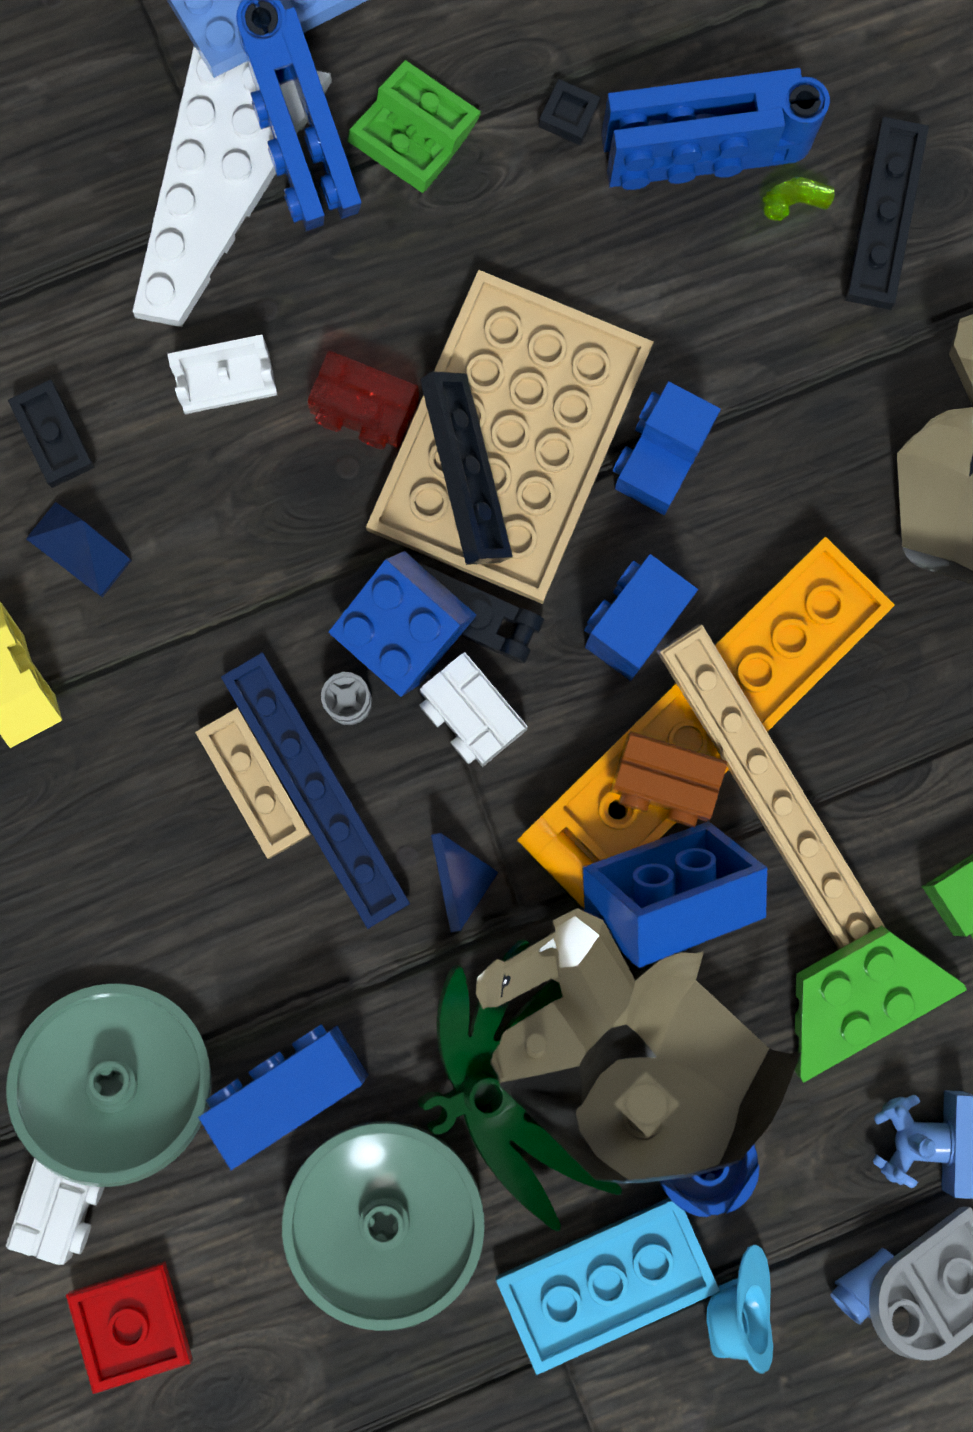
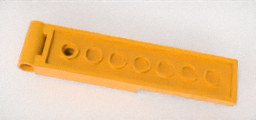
(775, 659)

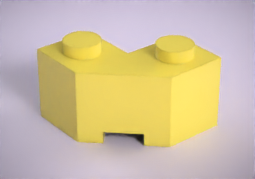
(25, 697)

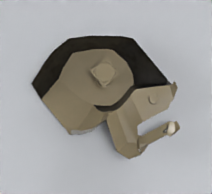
(630, 1071)

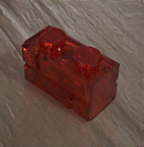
(362, 401)

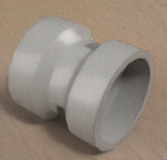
(341, 693)

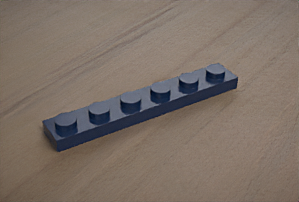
(315, 790)

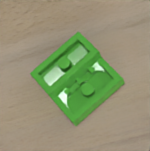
(414, 126)

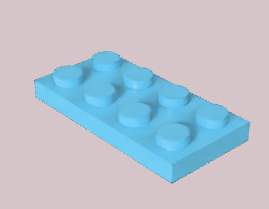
(606, 1284)

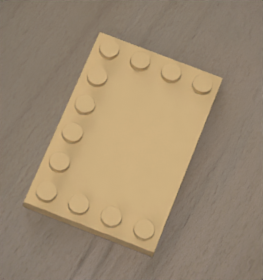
(547, 407)

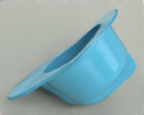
(741, 1314)

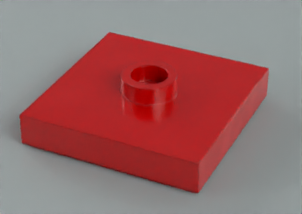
(129, 1327)

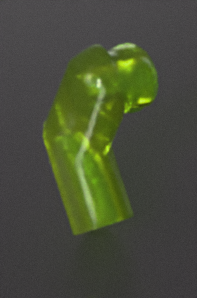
(794, 191)

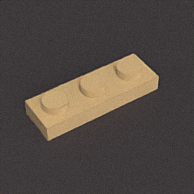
(253, 783)

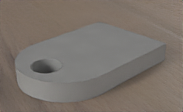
(935, 1288)

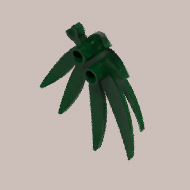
(487, 1108)

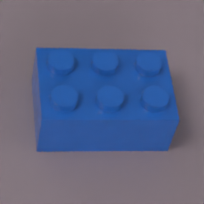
(675, 892)
(282, 1094)

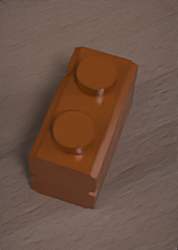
(668, 778)

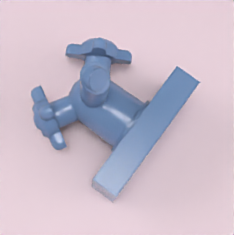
(932, 1142)

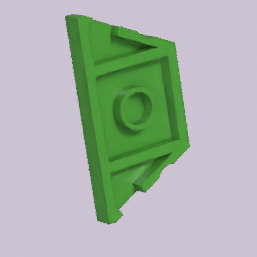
(863, 997)

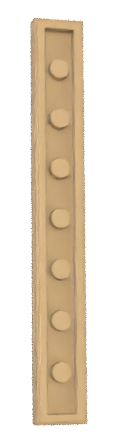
(769, 786)

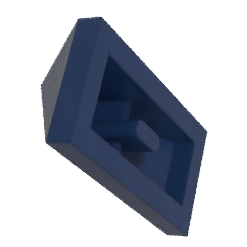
(79, 549)
(462, 879)

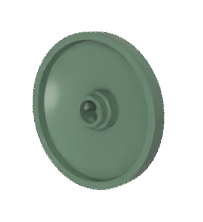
(108, 1085)
(383, 1226)

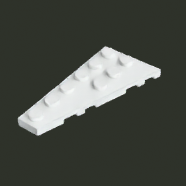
(208, 187)

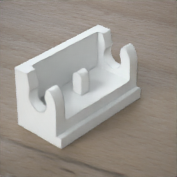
(223, 374)

